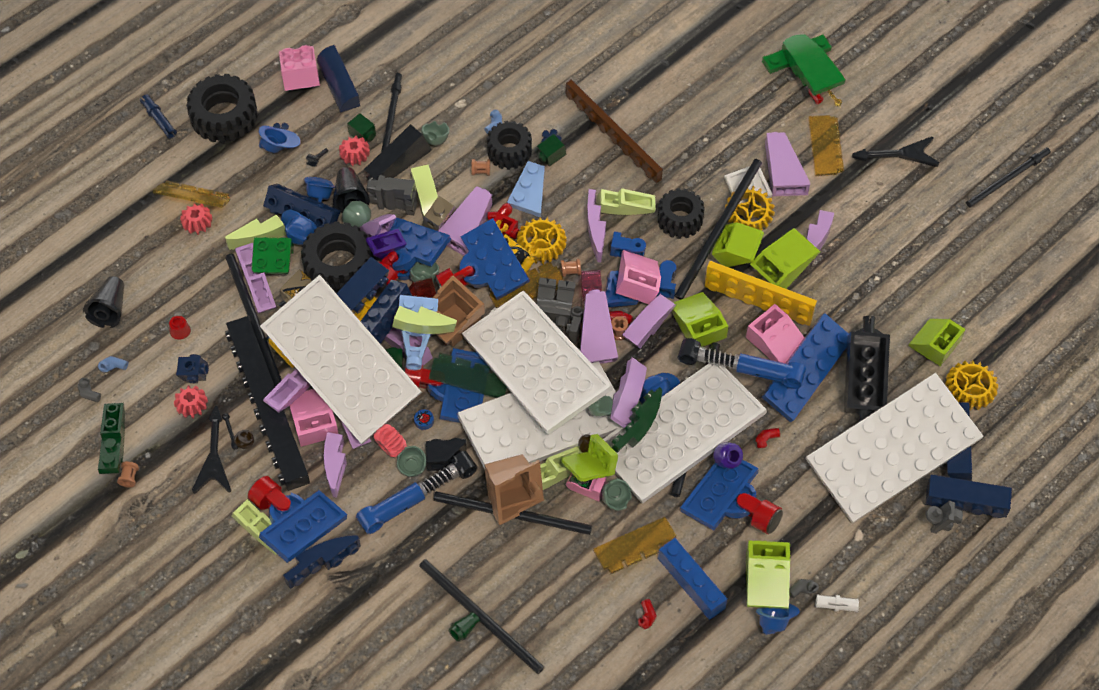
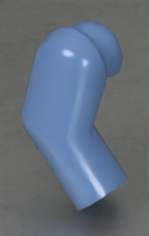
(496, 118)
(112, 362)

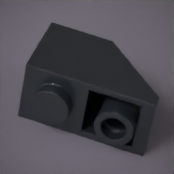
(440, 452)

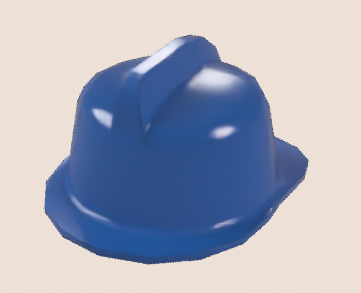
(276, 139)
(318, 188)
(297, 226)
(663, 380)
(776, 619)

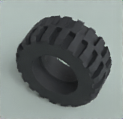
(225, 125)
(330, 239)

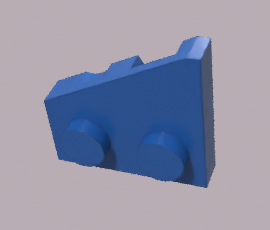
(615, 299)

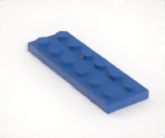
(818, 354)

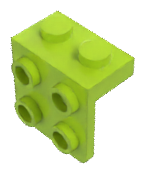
(594, 464)

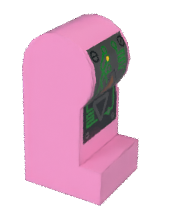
(590, 488)

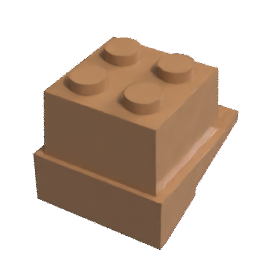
(459, 304)
(513, 486)

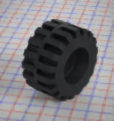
(509, 156)
(680, 201)

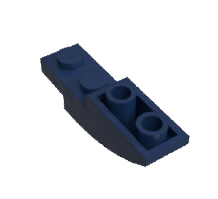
(328, 553)

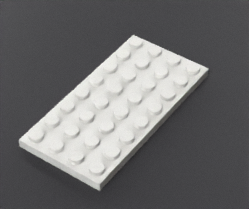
(340, 359)
(537, 362)
(507, 429)
(687, 429)
(894, 447)

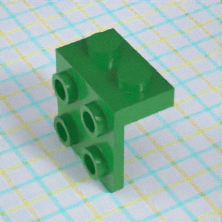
(272, 255)

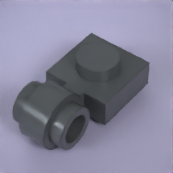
(573, 328)

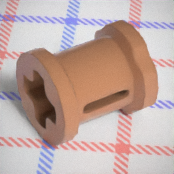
(480, 167)
(571, 267)
(619, 326)
(128, 474)

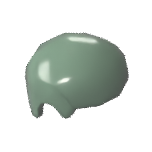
(435, 133)
(356, 213)
(422, 271)
(601, 407)
(411, 461)
(616, 494)

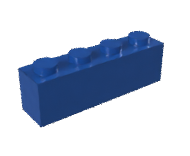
(692, 578)

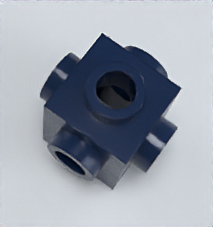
(192, 368)

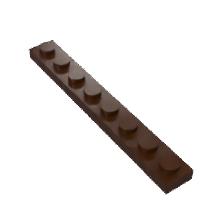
(616, 134)

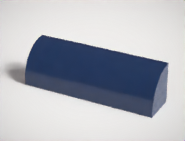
(338, 79)
(961, 465)

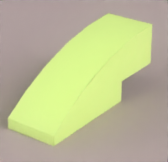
(424, 186)
(625, 202)
(245, 235)
(423, 322)
(554, 470)
(252, 520)

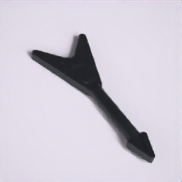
(911, 152)
(212, 466)

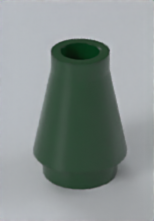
(462, 628)

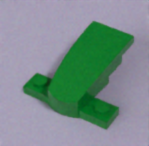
(808, 61)

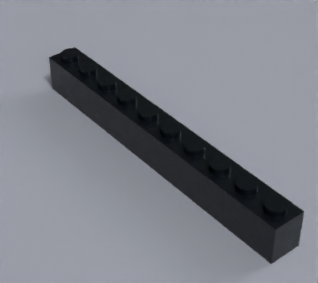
(274, 424)

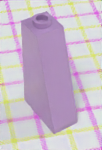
(784, 168)
(467, 217)
(597, 334)

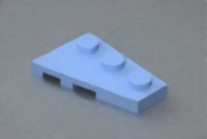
(529, 190)

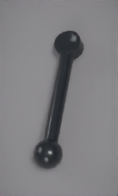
(226, 416)

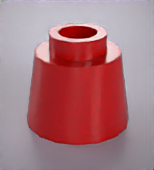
(179, 328)

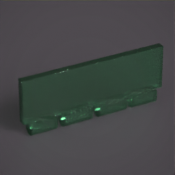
(462, 376)

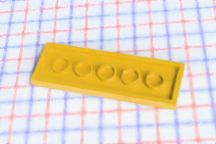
(759, 292)

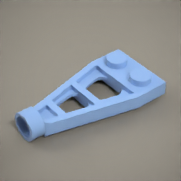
(415, 354)

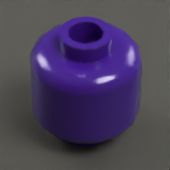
(728, 455)

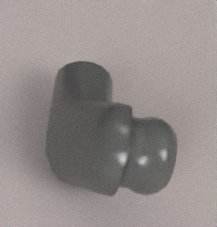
(86, 391)
(803, 586)

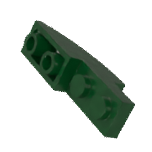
(641, 421)
(112, 437)

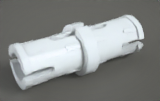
(837, 603)

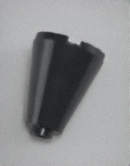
(348, 189)
(106, 303)

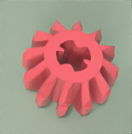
(354, 150)
(196, 218)
(190, 401)
(390, 440)

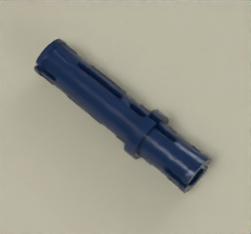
(155, 112)

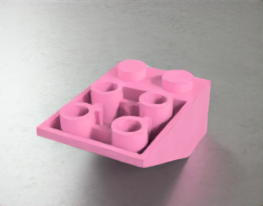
(299, 68)
(638, 277)
(775, 334)
(312, 418)

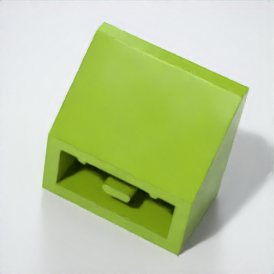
(737, 244)
(937, 339)

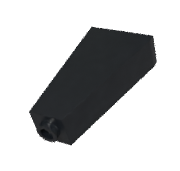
(399, 154)

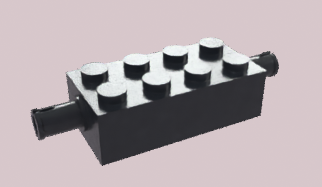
(866, 370)

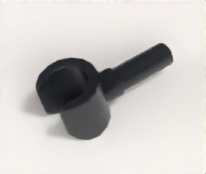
(313, 160)

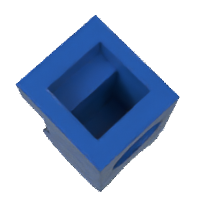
(620, 243)
(667, 273)

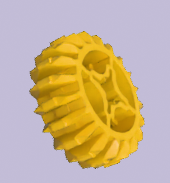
(756, 210)
(542, 233)
(966, 376)

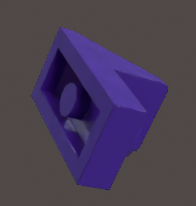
(386, 242)

